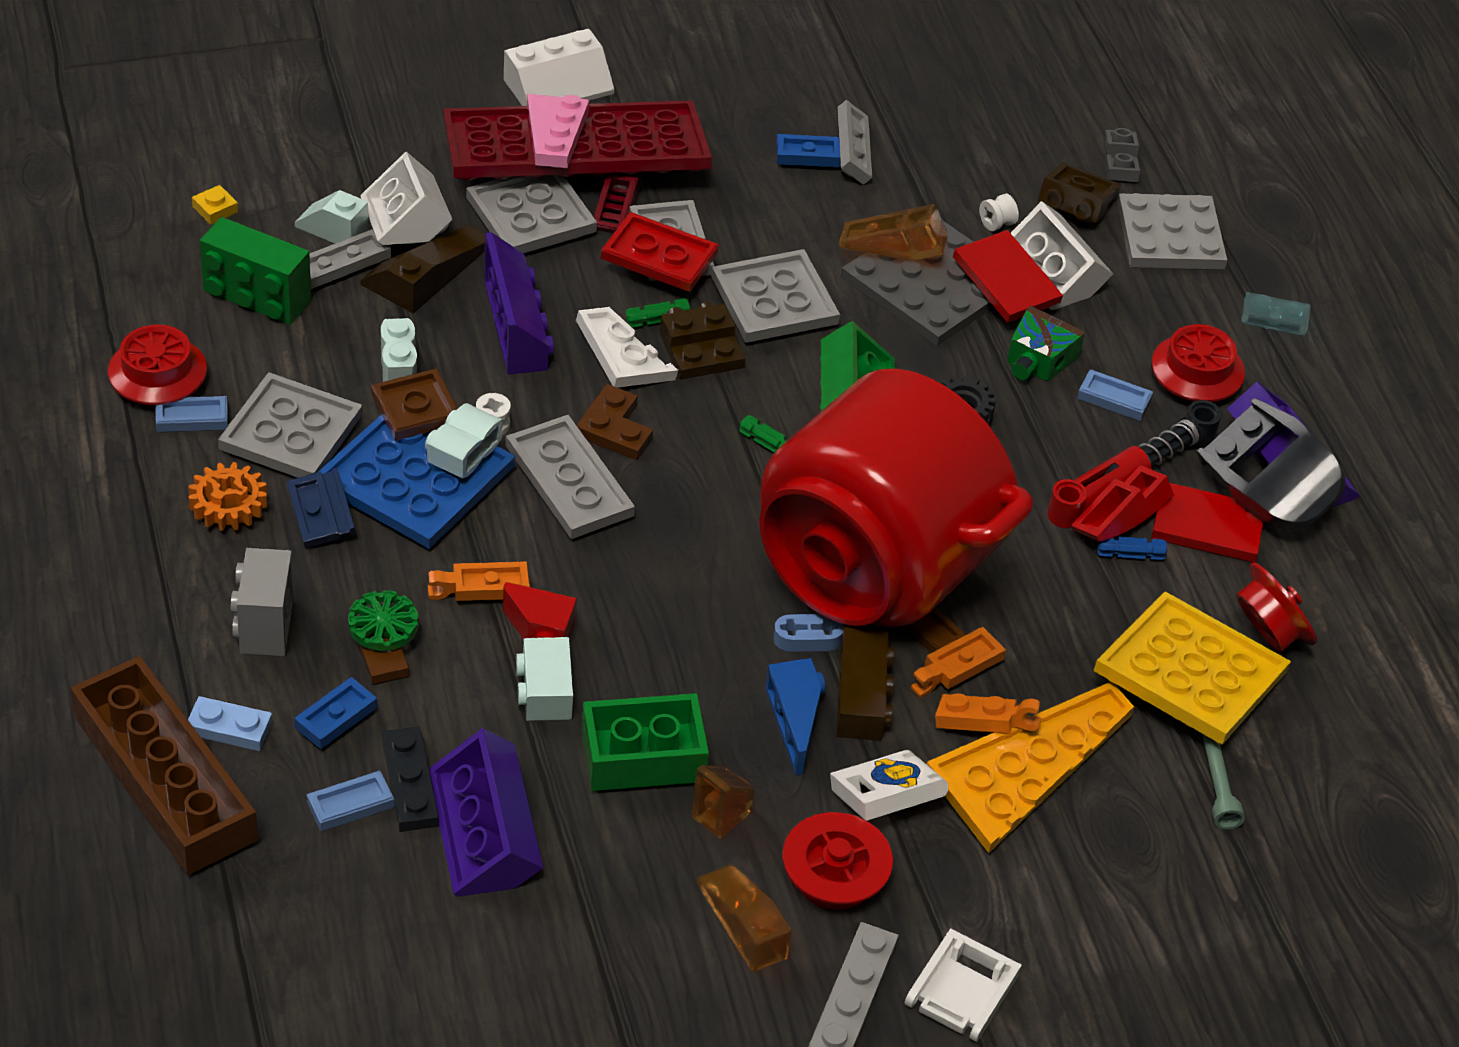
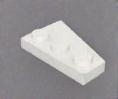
(620, 352)

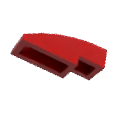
(1124, 504)

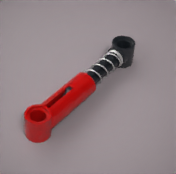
(1074, 496)

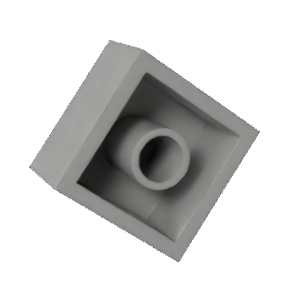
(263, 601)

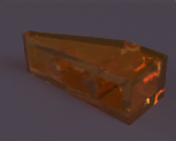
(899, 234)
(747, 917)

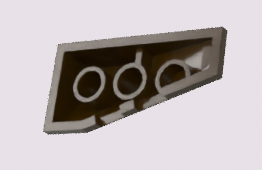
(424, 270)

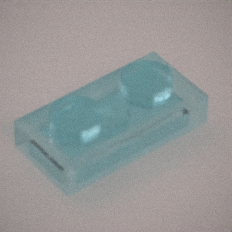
(1275, 313)

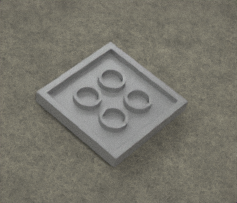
(531, 210)
(1171, 231)
(775, 295)
(290, 426)

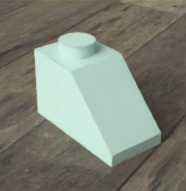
(335, 217)

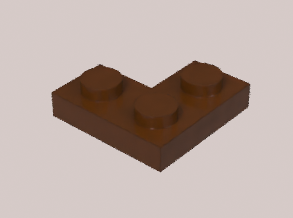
(608, 425)

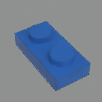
(808, 150)
(335, 712)

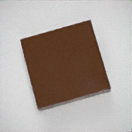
(413, 403)

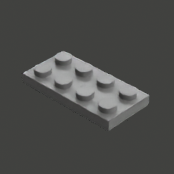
(570, 476)

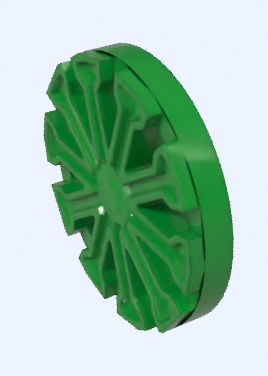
(383, 620)

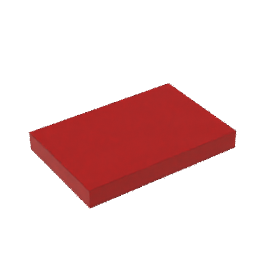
(659, 251)
(1007, 275)
(1208, 523)

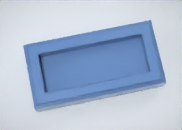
(1115, 395)
(193, 414)
(350, 800)

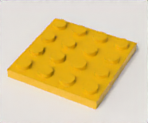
(1192, 667)

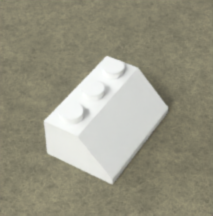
(559, 68)
(406, 204)
(1061, 254)

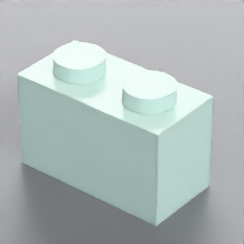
(547, 678)

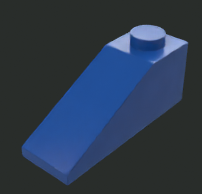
(794, 698)

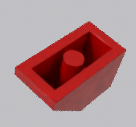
(539, 612)

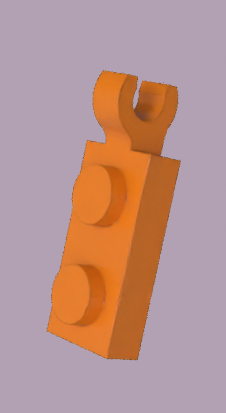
(476, 580)
(958, 661)
(986, 713)

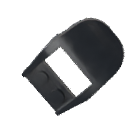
(1292, 487)

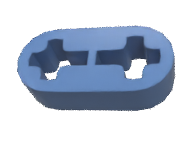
(807, 633)

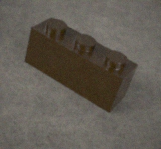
(864, 684)

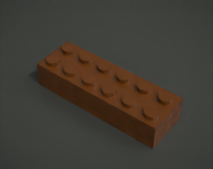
(164, 765)

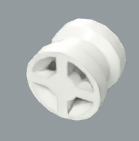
(998, 212)
(496, 405)

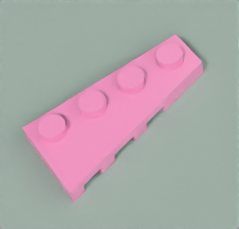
(555, 127)

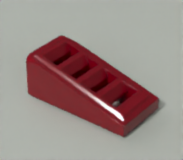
(617, 184)

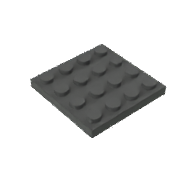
(925, 293)

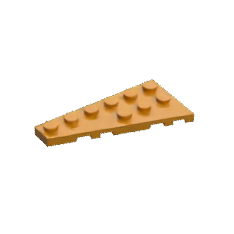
(1009, 775)

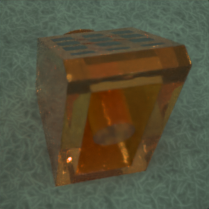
(720, 799)

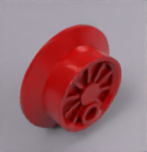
(1199, 364)
(156, 366)
(1274, 610)
(837, 859)

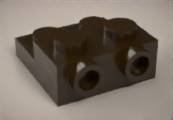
(1078, 193)
(701, 340)

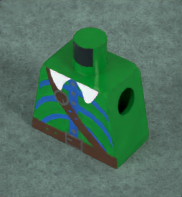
(1043, 346)

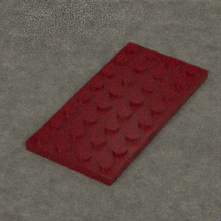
(613, 139)

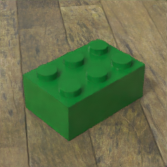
(255, 270)
(643, 741)

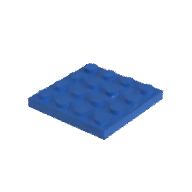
(406, 491)

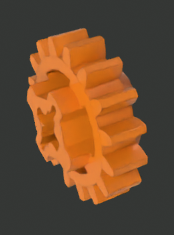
(227, 496)

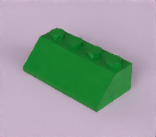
(846, 358)

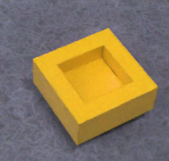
(215, 204)

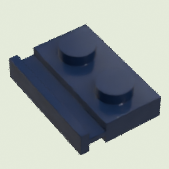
(321, 507)

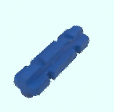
(1132, 548)

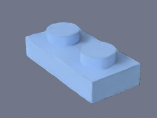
(230, 723)

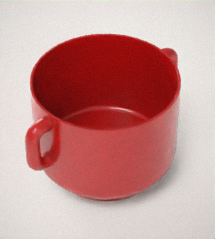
(887, 501)

